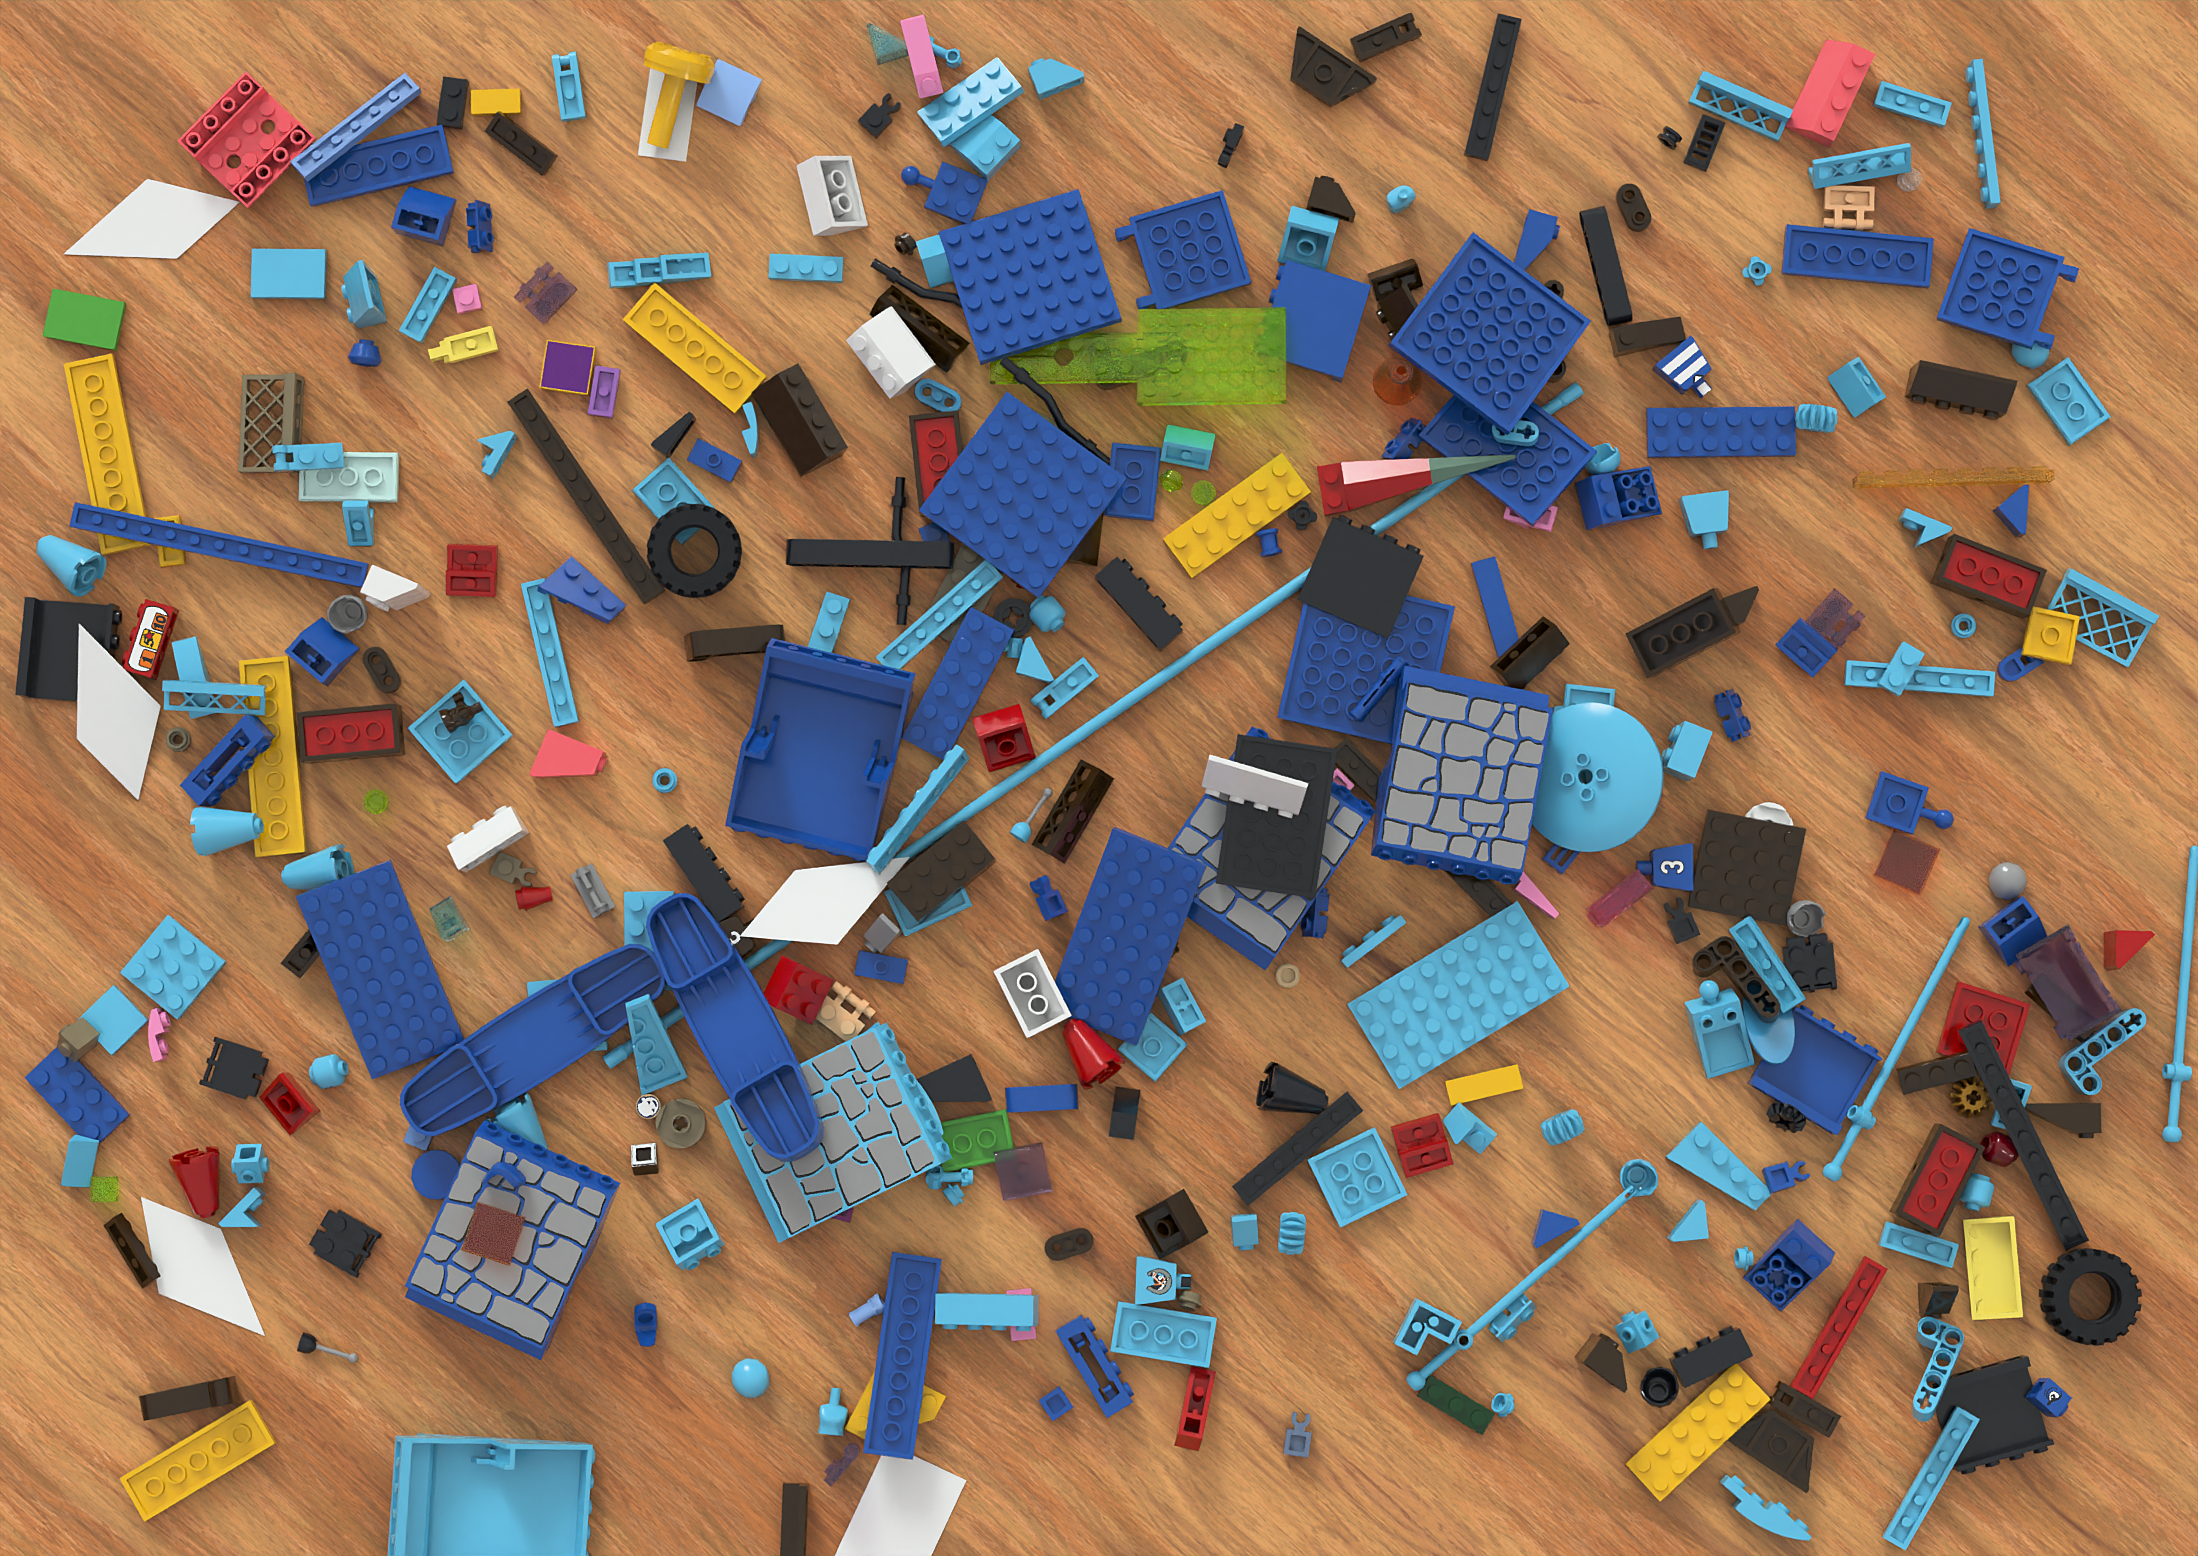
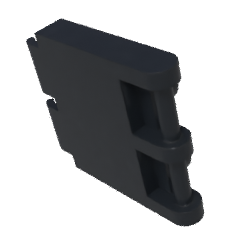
(1810, 962)
(235, 1069)
(344, 1241)

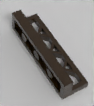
(934, 343)
(1076, 813)
(794, 1519)

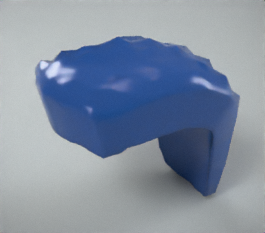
(507, 1171)
(645, 1324)

